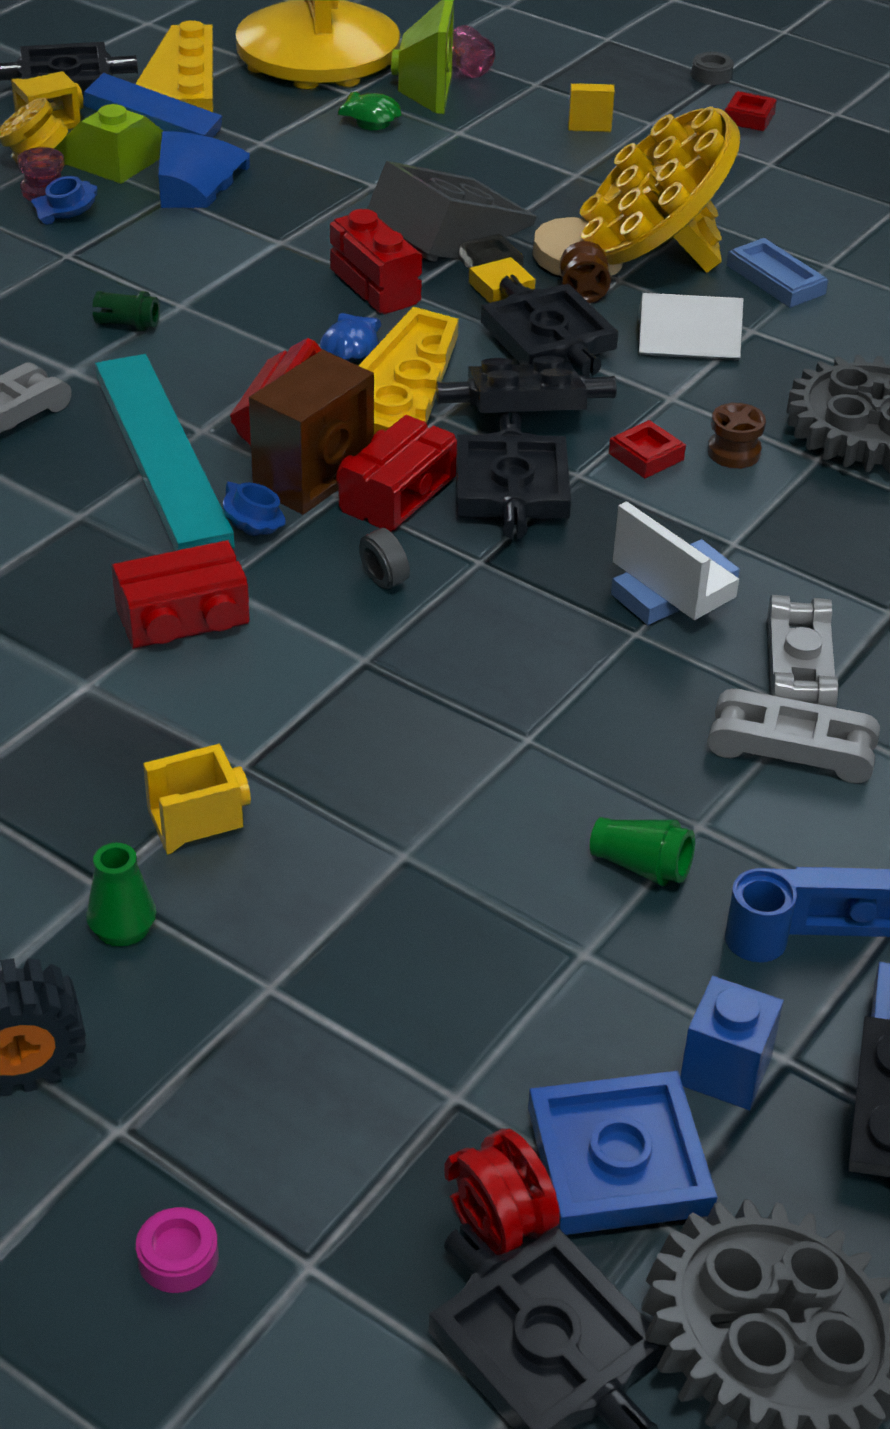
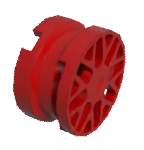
(503, 1191)

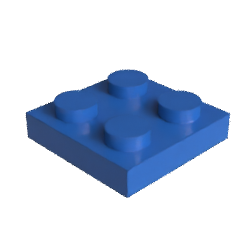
(621, 1152)

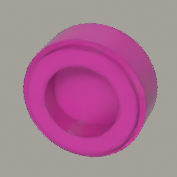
(177, 1250)

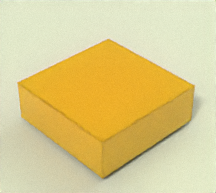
(591, 107)
(487, 277)

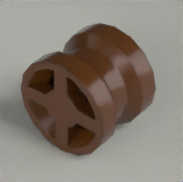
(590, 283)
(736, 435)

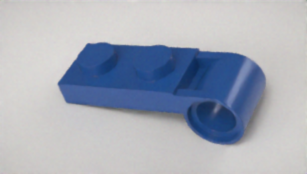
(804, 901)

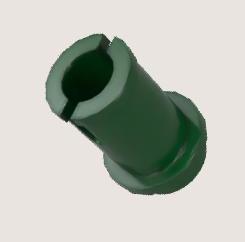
(123, 309)

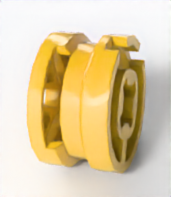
(32, 128)

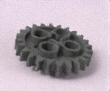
(844, 410)
(771, 1322)

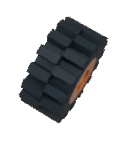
(37, 1024)

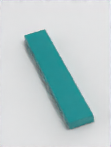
(163, 453)

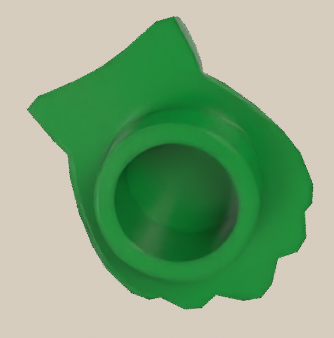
(371, 110)

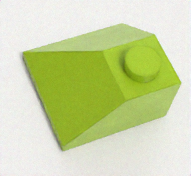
(427, 58)
(112, 144)

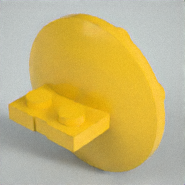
(317, 42)
(665, 189)

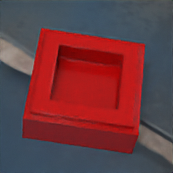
(751, 110)
(647, 449)

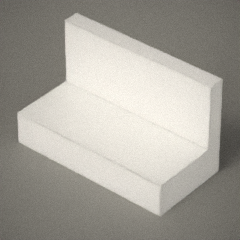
(690, 326)
(670, 564)

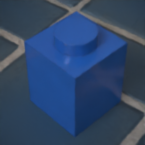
(730, 1042)

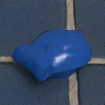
(65, 199)
(351, 337)
(253, 508)

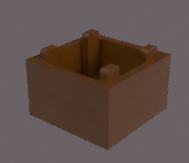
(308, 426)

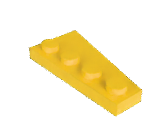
(183, 65)
(410, 365)

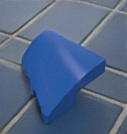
(196, 169)

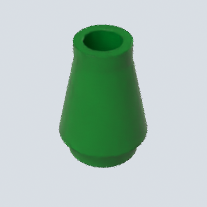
(647, 847)
(119, 899)

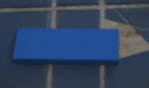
(161, 109)

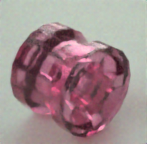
(472, 51)
(39, 169)

